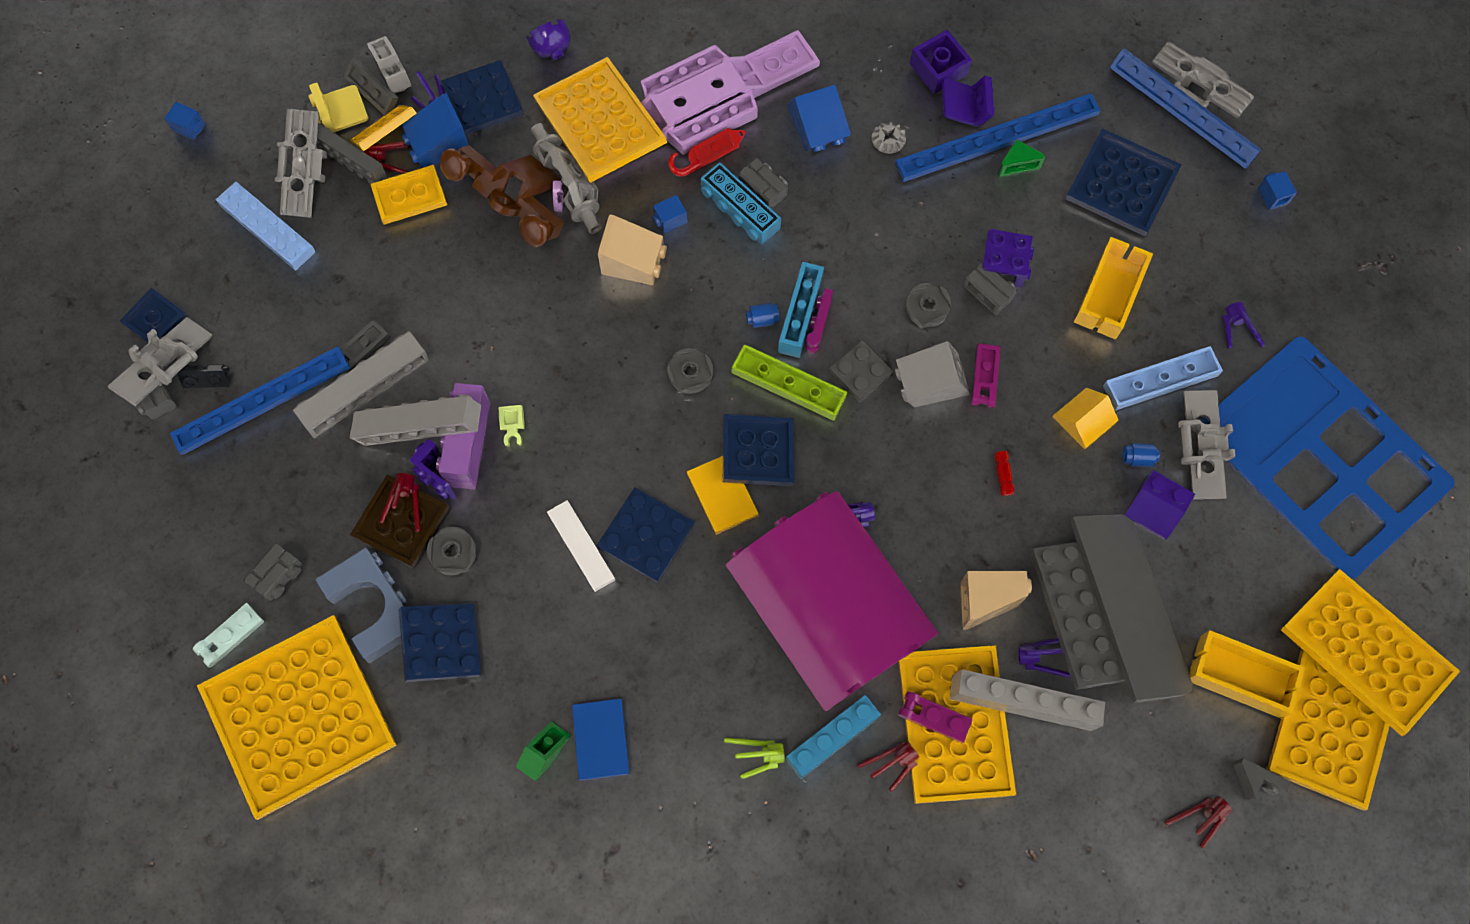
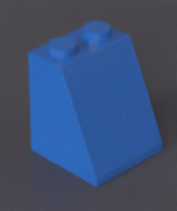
(819, 118)
(433, 132)

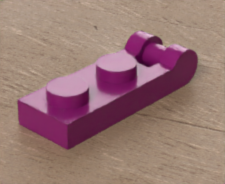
(818, 322)
(985, 374)
(936, 717)

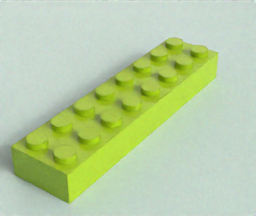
(789, 382)

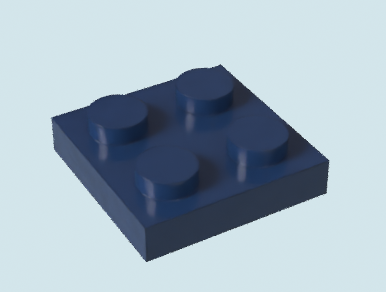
(154, 313)

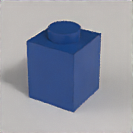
(184, 120)
(1277, 190)
(669, 214)

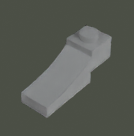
(389, 65)

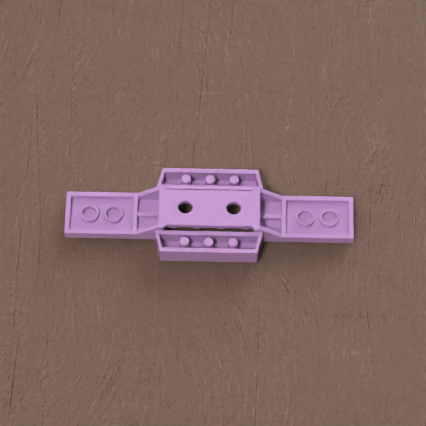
(746, 75)

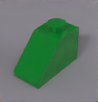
(542, 751)

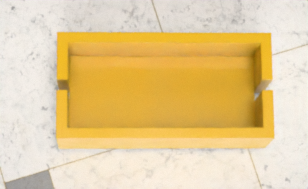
(1113, 288)
(1246, 674)

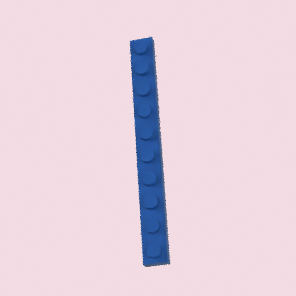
(997, 137)

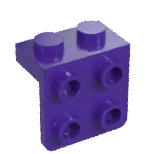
(968, 103)
(1008, 254)
(424, 464)

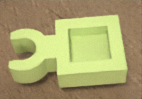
(511, 420)

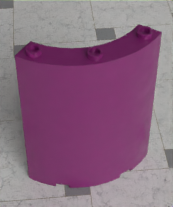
(830, 599)

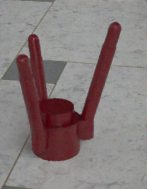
(378, 152)
(403, 487)
(904, 755)
(1215, 811)

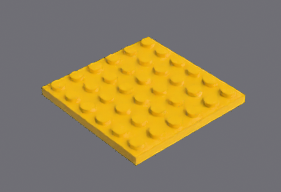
(296, 717)

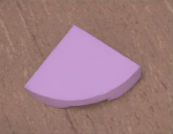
(558, 195)

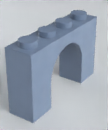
(360, 572)

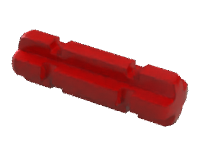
(1004, 473)

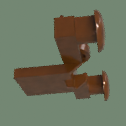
(536, 220)

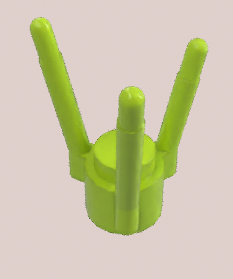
(771, 753)

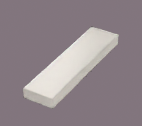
(581, 546)

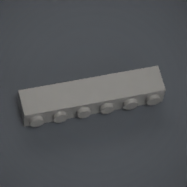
(361, 384)
(416, 420)
(1027, 700)

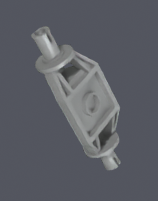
(554, 156)

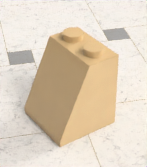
(630, 251)
(991, 594)

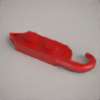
(708, 151)

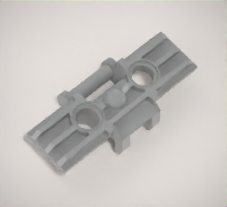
(1206, 76)
(305, 163)
(155, 356)
(1211, 444)

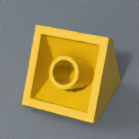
(1087, 416)

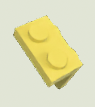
(338, 108)

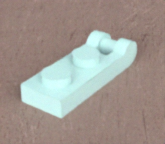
(228, 635)

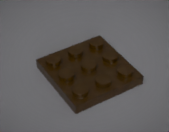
(397, 534)

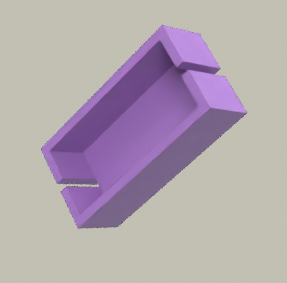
(463, 451)

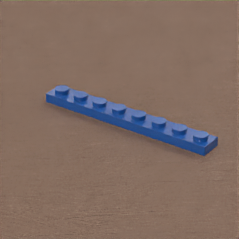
(1185, 108)
(259, 400)

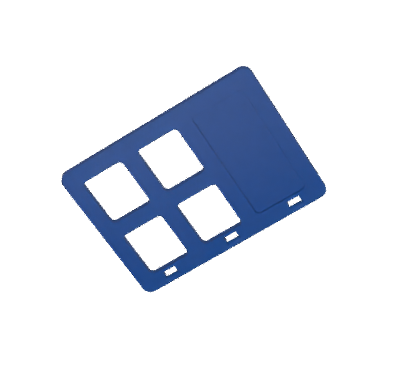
(1284, 413)

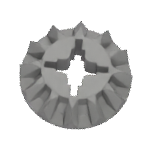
(891, 145)

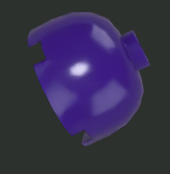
(550, 40)

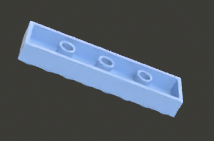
(265, 225)
(1162, 378)

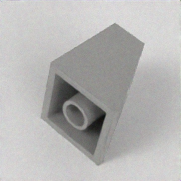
(932, 375)

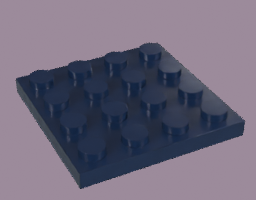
(1123, 182)

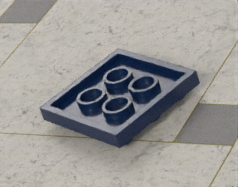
(482, 97)
(758, 450)
(645, 535)
(439, 642)

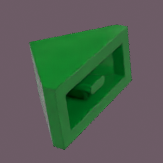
(1021, 159)

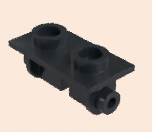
(204, 378)

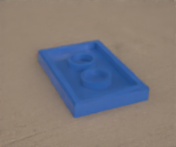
(600, 739)

